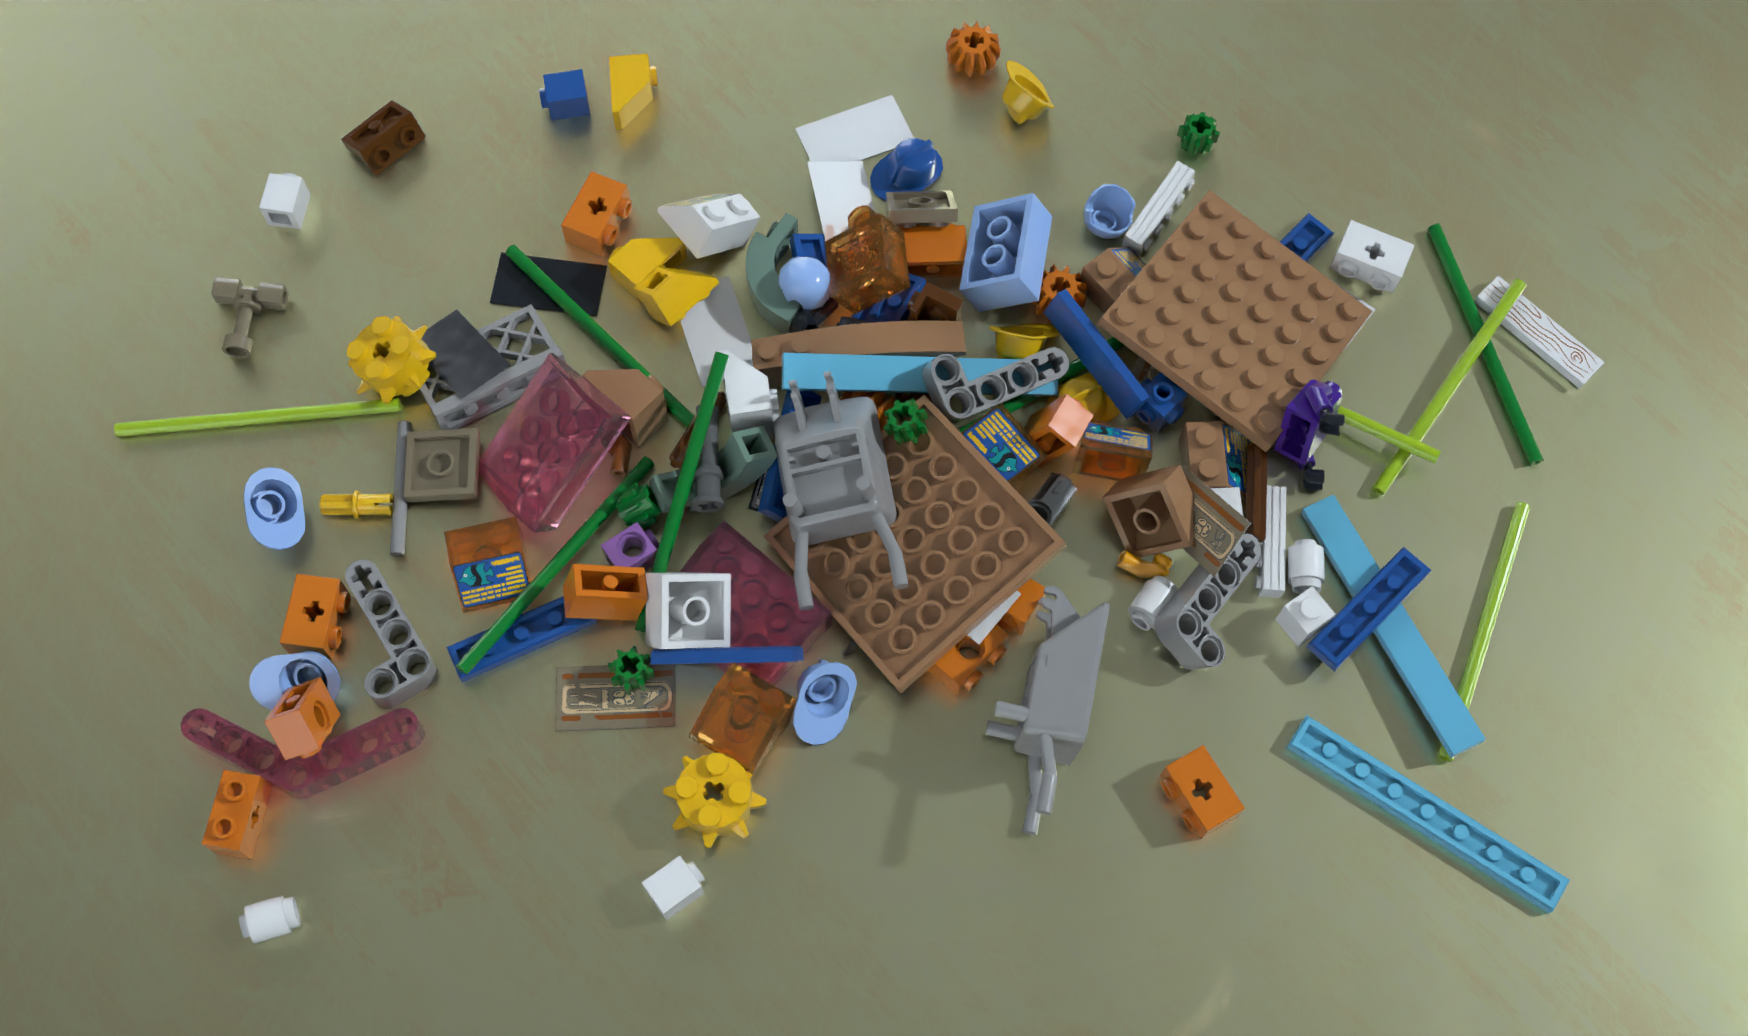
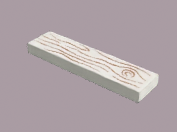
(1542, 335)

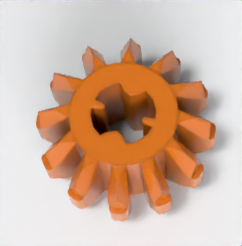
(973, 49)
(1057, 281)

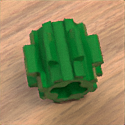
(1198, 133)
(902, 414)
(638, 505)
(637, 662)

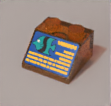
(1005, 445)
(1113, 451)
(488, 563)

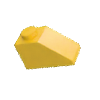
(630, 86)
(641, 256)

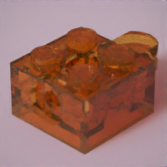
(866, 261)

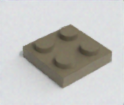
(915, 207)
(442, 465)

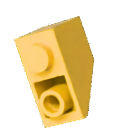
(673, 292)

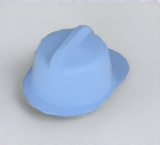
(274, 508)
(277, 673)
(823, 701)

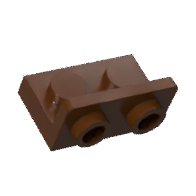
(384, 137)
(934, 305)

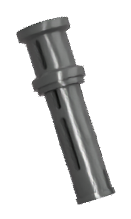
(708, 473)

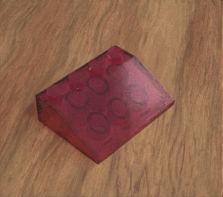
(551, 445)
(761, 600)

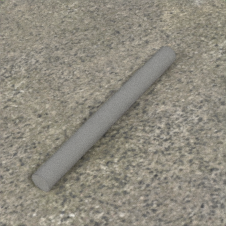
(399, 510)

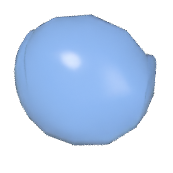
(1109, 211)
(805, 282)

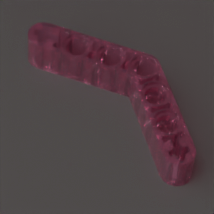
(318, 776)

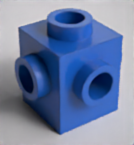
(1164, 403)

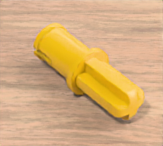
(355, 504)

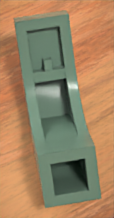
(761, 274)
(742, 460)

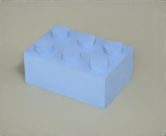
(1006, 253)

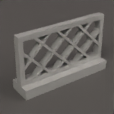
(504, 387)

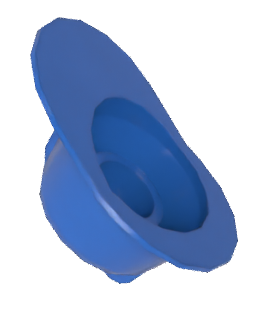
(907, 168)

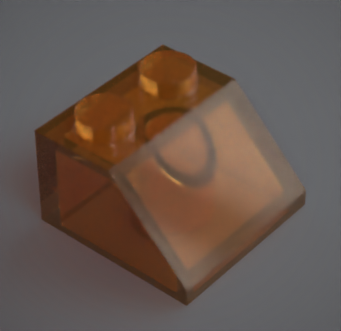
(743, 717)

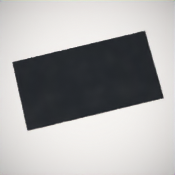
(577, 279)
(462, 354)

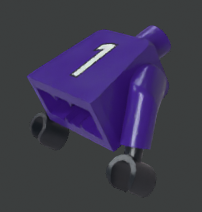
(1306, 424)

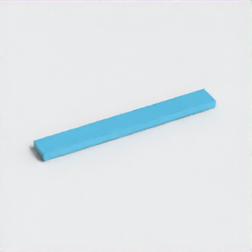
(890, 373)
(1397, 633)
(1428, 814)

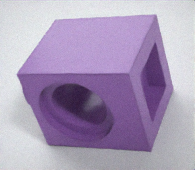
(633, 536)

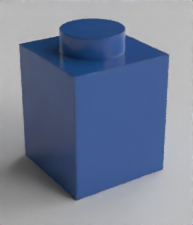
(565, 95)

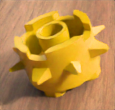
(390, 358)
(714, 817)

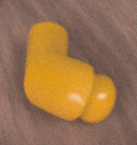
(1143, 568)

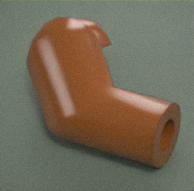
(620, 455)

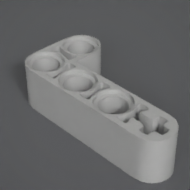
(999, 380)
(1186, 617)
(387, 628)

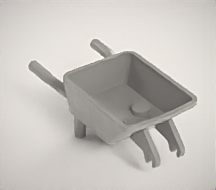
(834, 479)
(1055, 698)

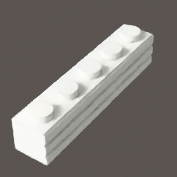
(1159, 208)
(1271, 563)

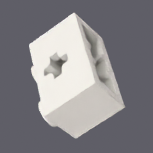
(1372, 257)

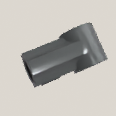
(1053, 497)

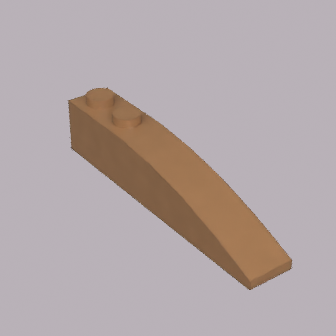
(877, 338)

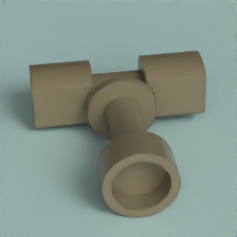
(247, 302)

